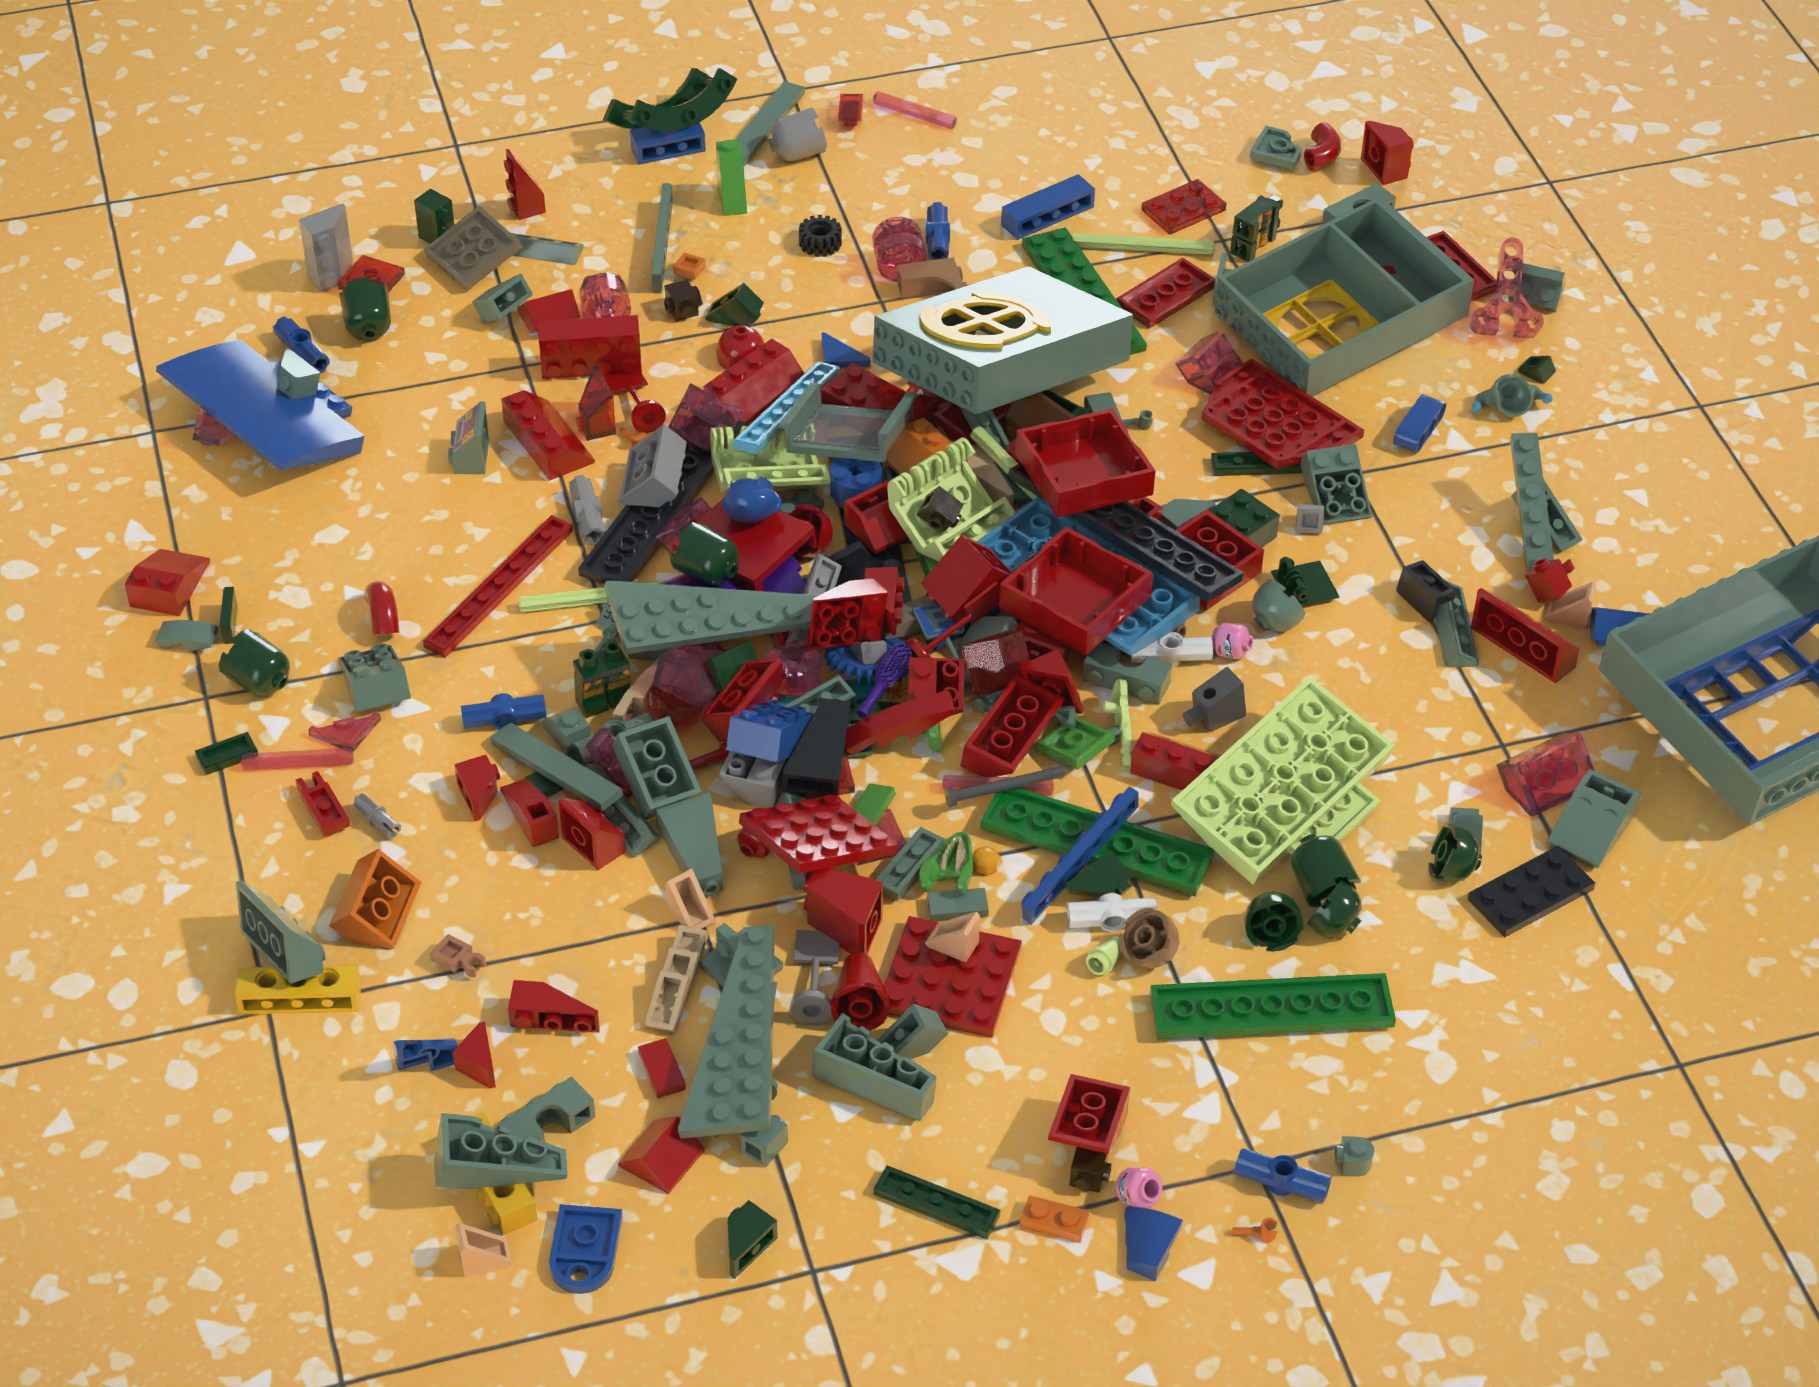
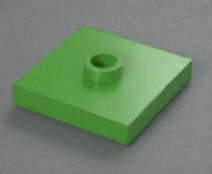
(1076, 745)

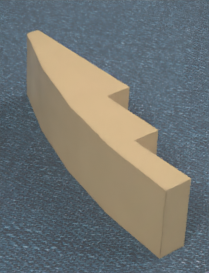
(636, 697)
(676, 979)

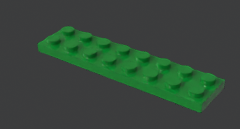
(1063, 259)
(1058, 824)
(1272, 1006)

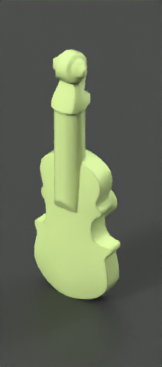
(1119, 707)

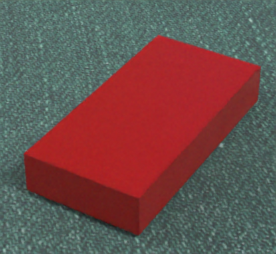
(661, 1068)

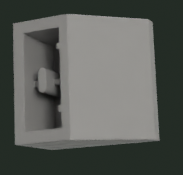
(753, 778)

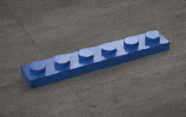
(1073, 862)

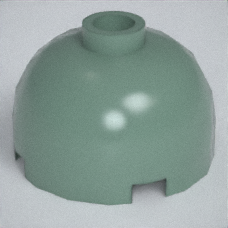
(1275, 608)

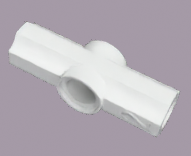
(1175, 649)
(1108, 912)

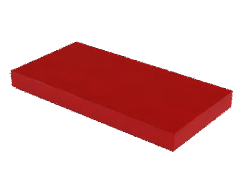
(1484, 282)
(1166, 292)

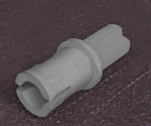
(376, 815)

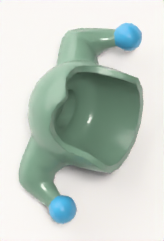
(1510, 396)

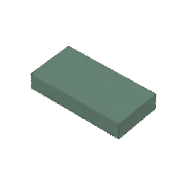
(951, 904)

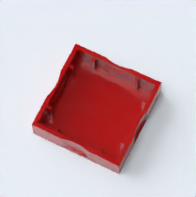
(1084, 463)
(1075, 590)

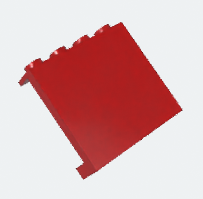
(761, 544)

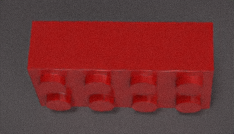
(577, 345)
(865, 390)

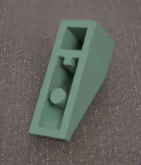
(1561, 528)

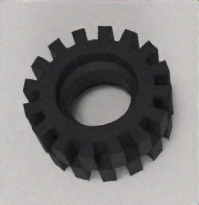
(820, 235)

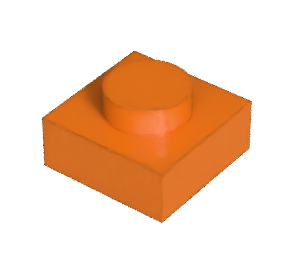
(689, 266)

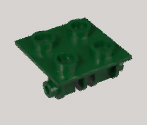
(1306, 581)

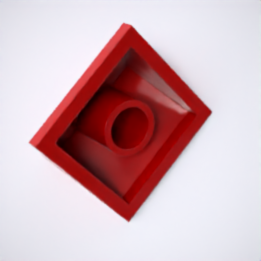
(1053, 674)
(661, 1154)

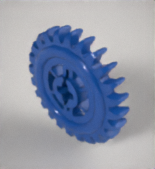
(845, 660)

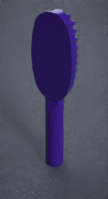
(888, 672)

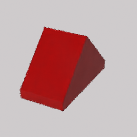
(474, 1058)

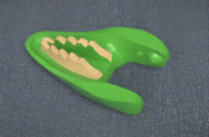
(951, 861)

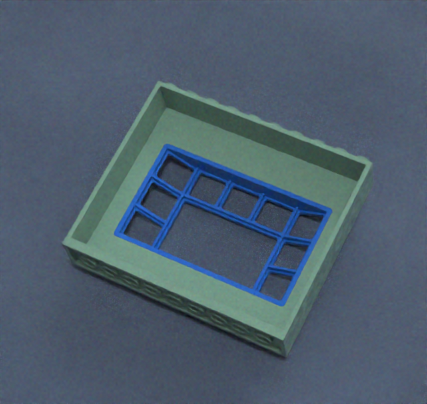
(1703, 643)

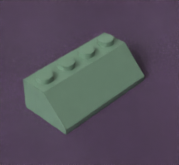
(278, 935)

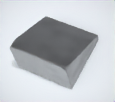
(869, 652)

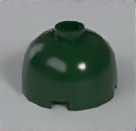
(1455, 854)
(1337, 912)
(1273, 921)

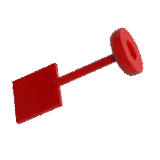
(647, 414)
(974, 611)

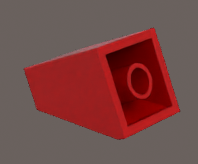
(963, 575)
(844, 907)

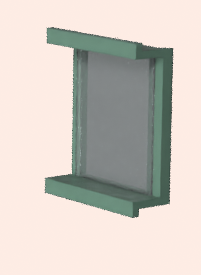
(843, 430)

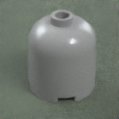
(798, 136)

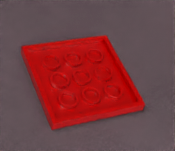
(818, 833)
(962, 993)

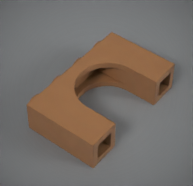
(929, 278)

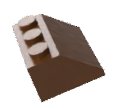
(1033, 411)

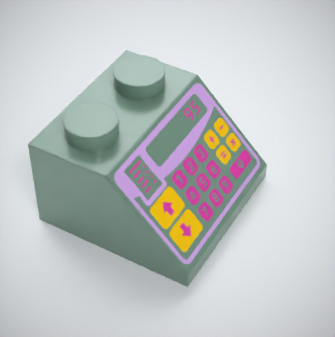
(470, 442)

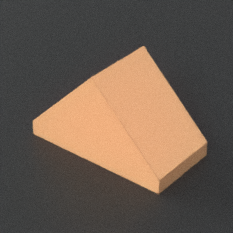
(1572, 607)
(687, 901)
(956, 936)
(481, 1250)

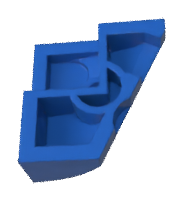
(415, 1052)
(1149, 1239)

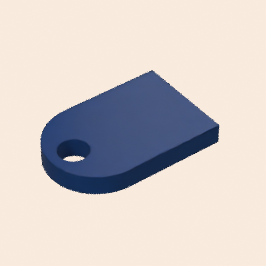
(584, 1243)

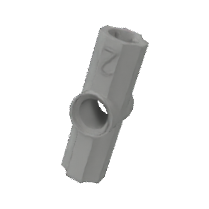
(587, 509)

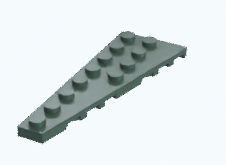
(678, 616)
(735, 1069)

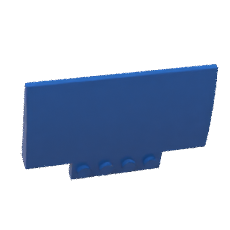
(243, 395)

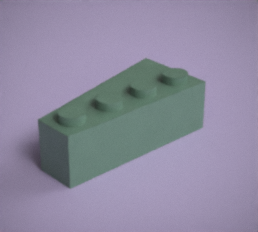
(872, 1070)

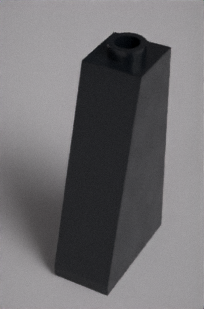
(819, 755)

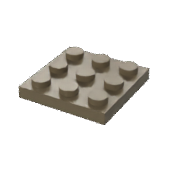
(473, 248)

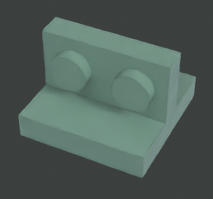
(1541, 286)
(719, 960)

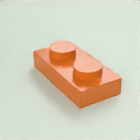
(1054, 1218)

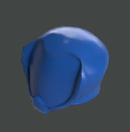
(751, 500)

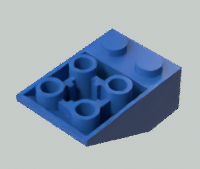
(767, 730)

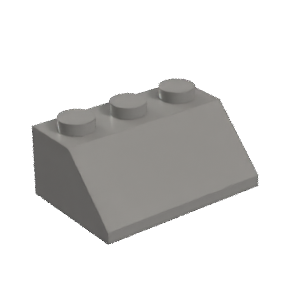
(326, 246)
(653, 469)

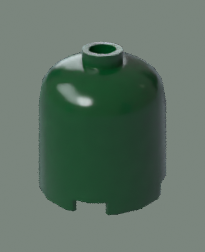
(366, 308)
(705, 555)
(255, 664)
(1320, 866)

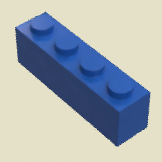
(1047, 206)

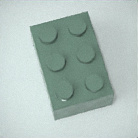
(655, 766)

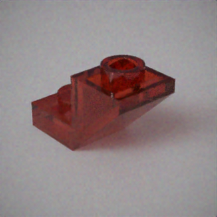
(851, 109)

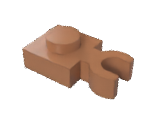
(455, 953)

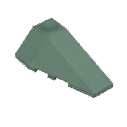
(482, 1156)

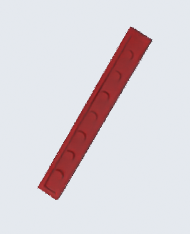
(497, 586)

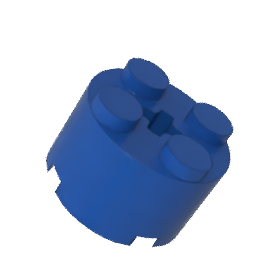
(852, 477)

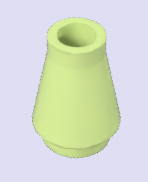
(1103, 957)

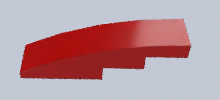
(902, 719)

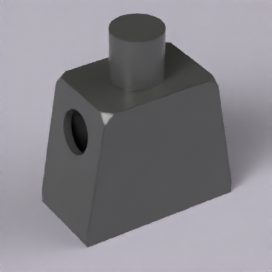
(1217, 701)

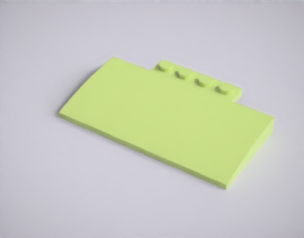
(1286, 780)

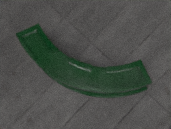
(691, 104)

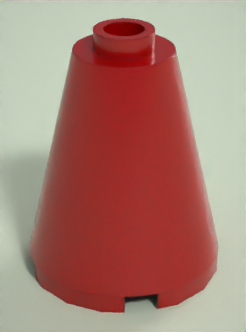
(860, 993)

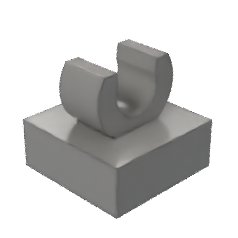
(1309, 518)

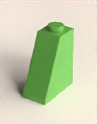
(731, 177)

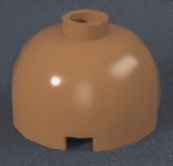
(1149, 938)

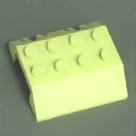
(782, 469)
(956, 477)

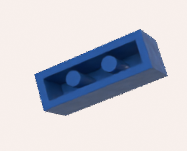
(657, 145)

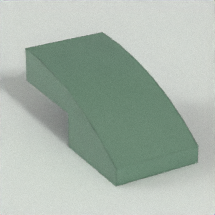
(190, 633)

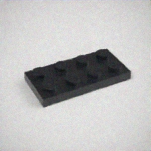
(1531, 891)

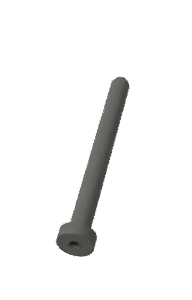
(953, 796)

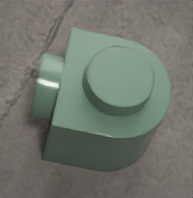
(1354, 1155)

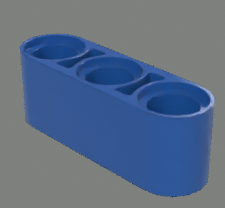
(1419, 423)

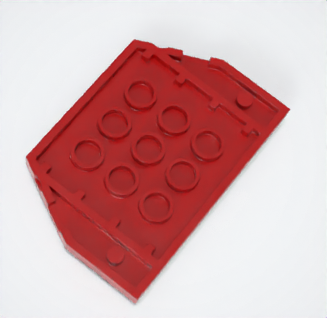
(1274, 416)

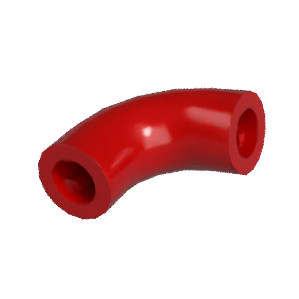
(1327, 147)
(382, 608)

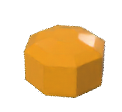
(986, 860)

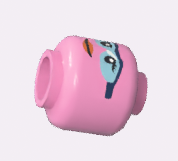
(1231, 640)
(1139, 1187)

